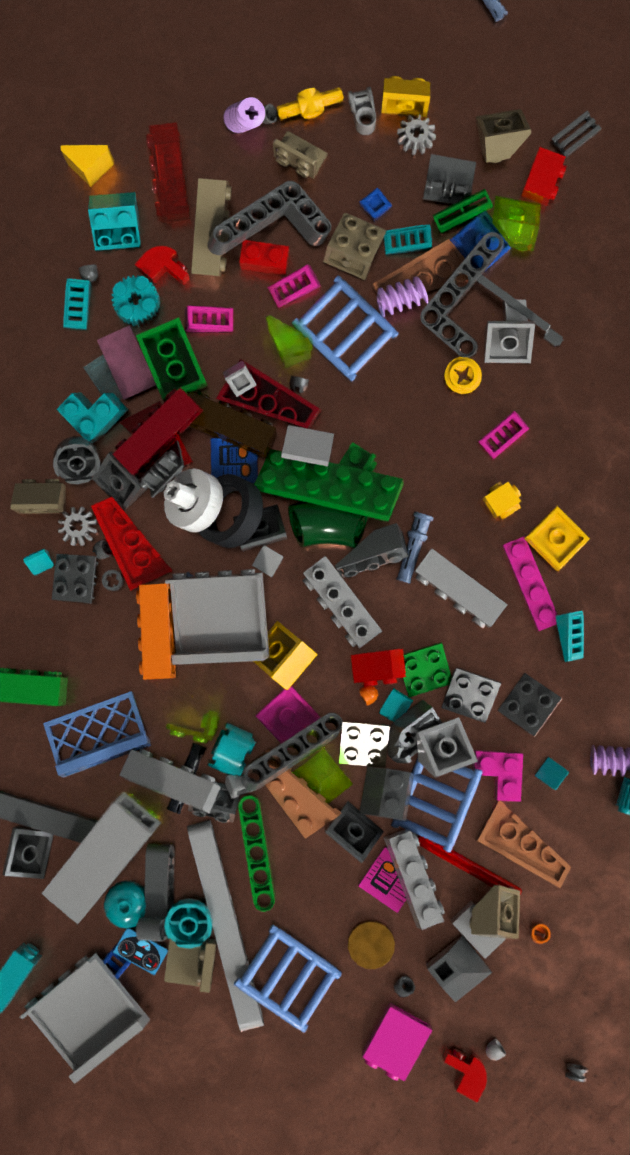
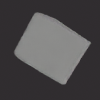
(512, 314)
(239, 378)
(267, 561)
(235, 786)

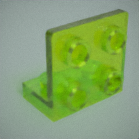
(209, 722)

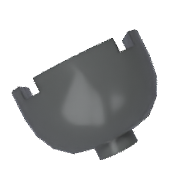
(76, 460)

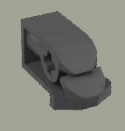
(403, 731)

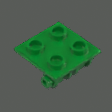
(426, 669)

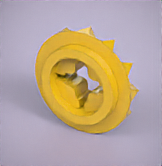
(459, 365)

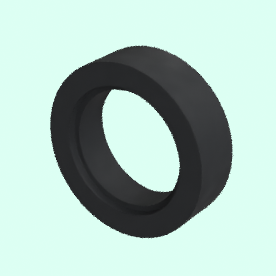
(248, 518)

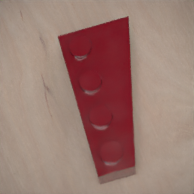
(272, 400)
(157, 432)

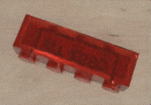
(169, 172)

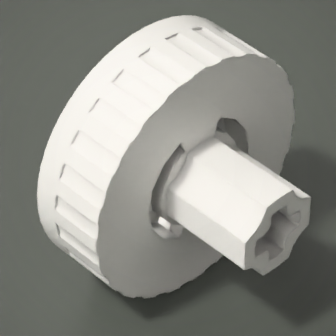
(191, 490)

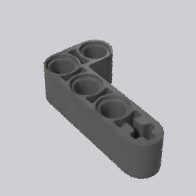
(158, 891)

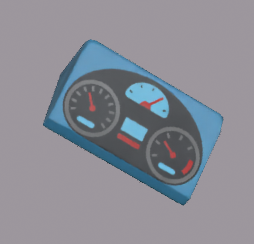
(142, 953)

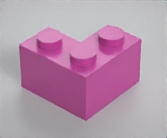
(506, 768)

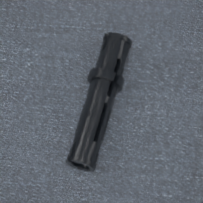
(193, 762)

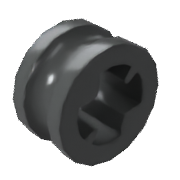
(106, 583)
(576, 1072)

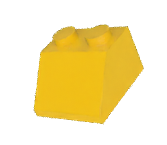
(405, 96)
(287, 656)

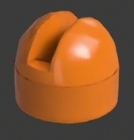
(369, 694)
(540, 928)

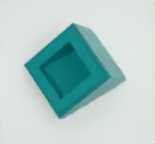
(39, 561)
(395, 705)
(551, 773)

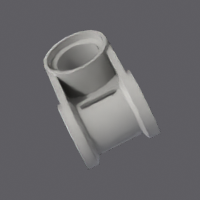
(362, 106)

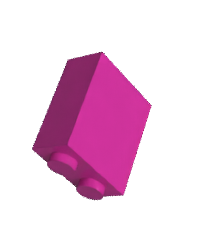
(396, 1042)

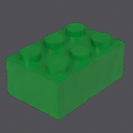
(171, 358)
(33, 688)

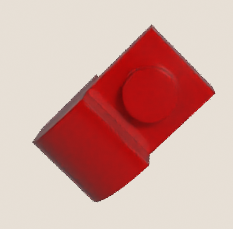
(159, 260)
(472, 1076)

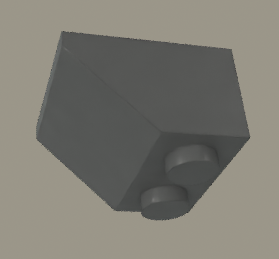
(386, 793)

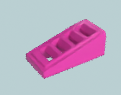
(307, 269)
(208, 327)
(489, 448)

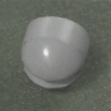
(495, 1050)

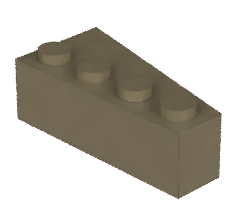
(210, 212)

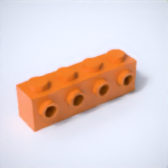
(156, 631)

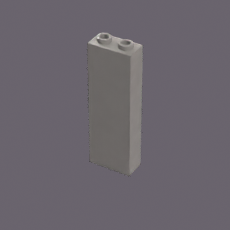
(101, 857)

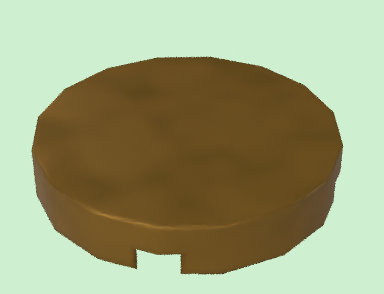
(371, 944)

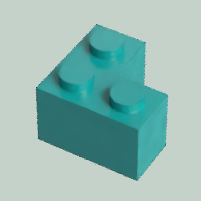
(90, 419)

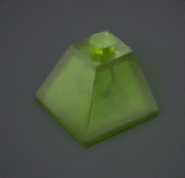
(517, 222)
(289, 342)
(323, 775)

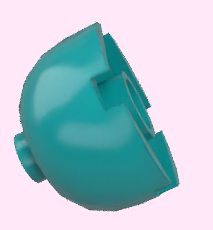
(125, 903)
(188, 923)

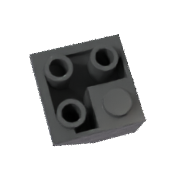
(458, 968)

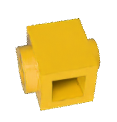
(503, 500)

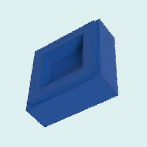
(375, 204)

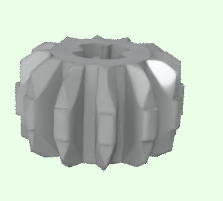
(407, 131)
(68, 526)

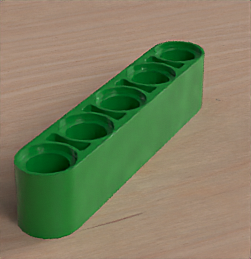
(261, 863)

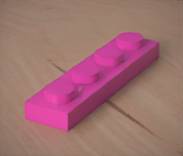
(531, 583)

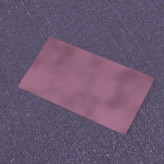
(126, 362)

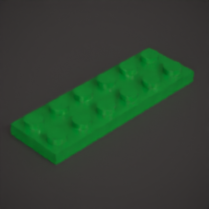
(330, 486)

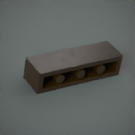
(233, 426)

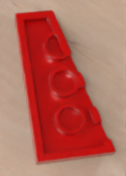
(130, 548)

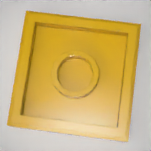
(557, 538)

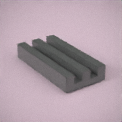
(590, 123)

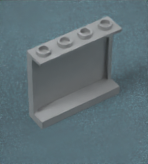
(219, 617)
(86, 1015)

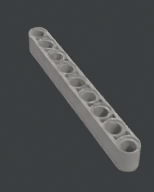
(224, 921)

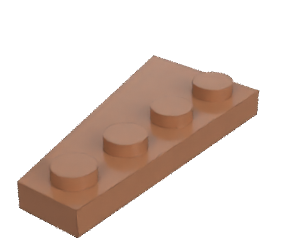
(431, 267)
(300, 803)
(515, 841)

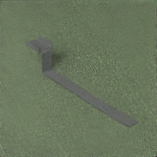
(550, 335)

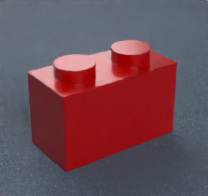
(543, 176)
(264, 257)
(378, 665)

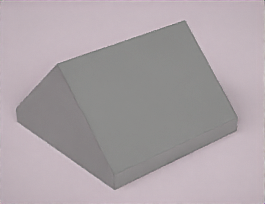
(508, 341)
(307, 445)
(445, 748)

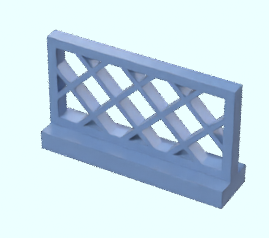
(101, 754)

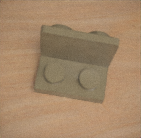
(299, 154)
(354, 246)
(191, 965)

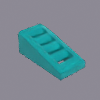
(407, 231)
(69, 293)
(571, 630)

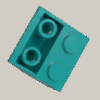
(114, 221)

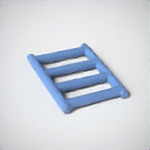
(356, 300)
(456, 820)
(263, 996)

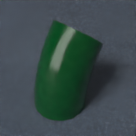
(325, 525)

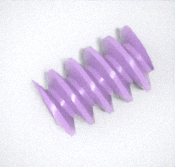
(244, 115)
(401, 295)
(610, 760)

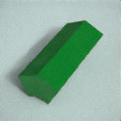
(464, 215)

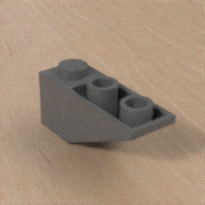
(377, 549)

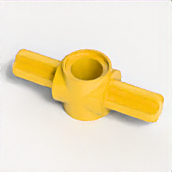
(310, 103)

